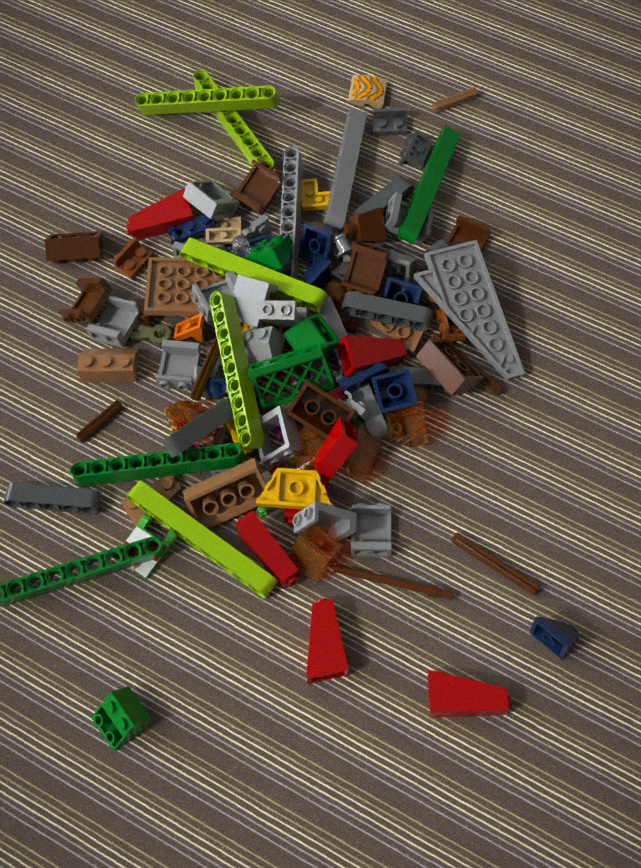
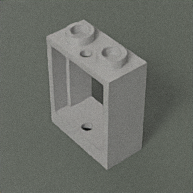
(211, 199)
(290, 434)

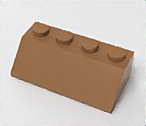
(225, 494)

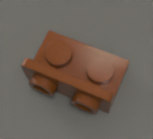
(132, 259)
(448, 328)

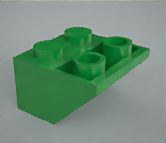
(272, 253)
(312, 331)
(120, 717)

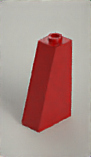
(160, 216)
(362, 352)
(267, 550)
(326, 648)
(464, 697)

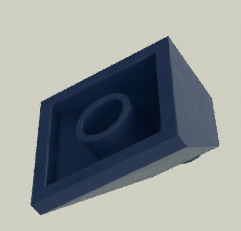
(315, 242)
(318, 274)
(402, 289)
(394, 391)
(554, 635)

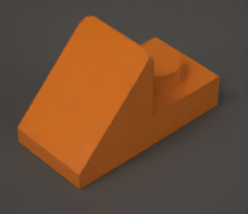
(190, 327)

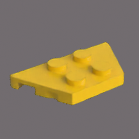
(293, 489)

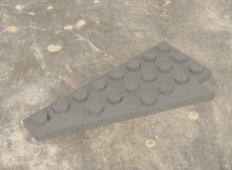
(466, 294)

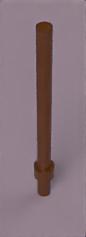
(431, 590)

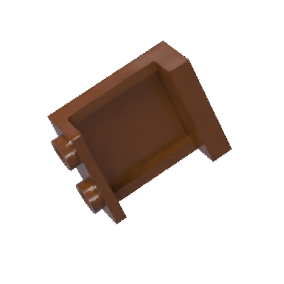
(258, 187)
(468, 230)
(366, 268)
(90, 301)

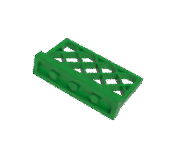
(282, 363)

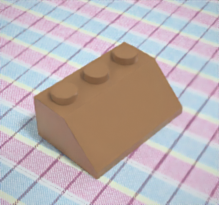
(108, 365)

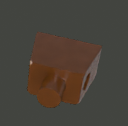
(367, 226)

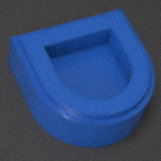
(216, 387)

